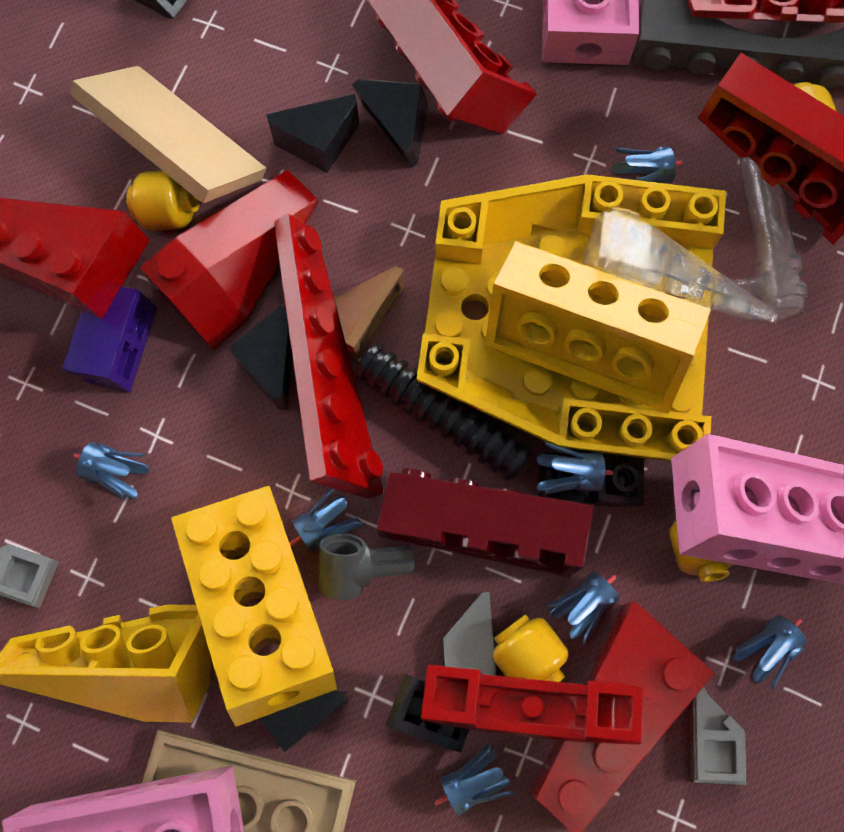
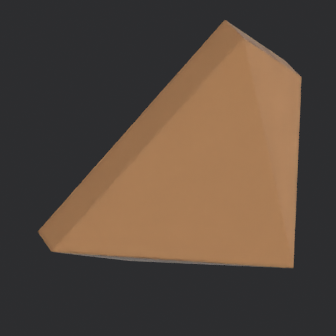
(365, 308)

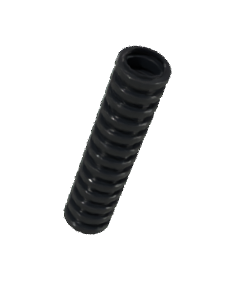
(443, 412)

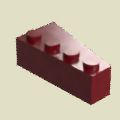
(486, 522)

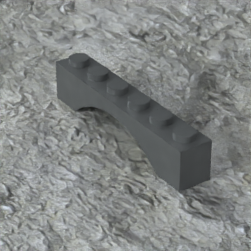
(678, 41)

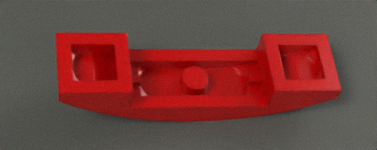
(534, 707)

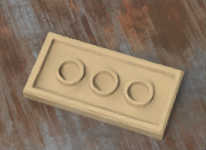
(168, 132)
(270, 791)

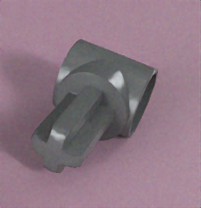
(349, 565)

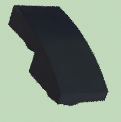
(620, 489)

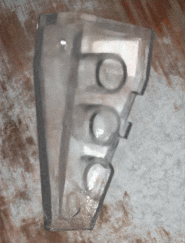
(654, 260)

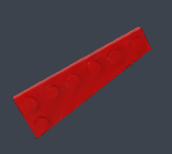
(328, 397)

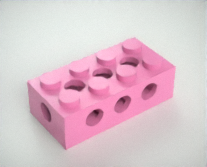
(589, 31)
(760, 508)
(182, 803)

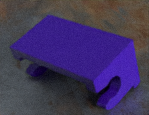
(111, 347)

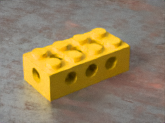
(598, 309)
(236, 633)

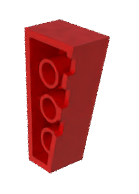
(787, 135)
(69, 251)
(640, 652)

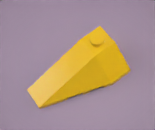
(131, 668)

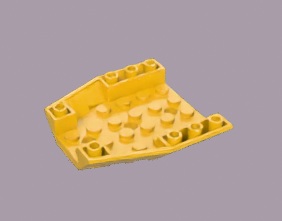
(558, 218)

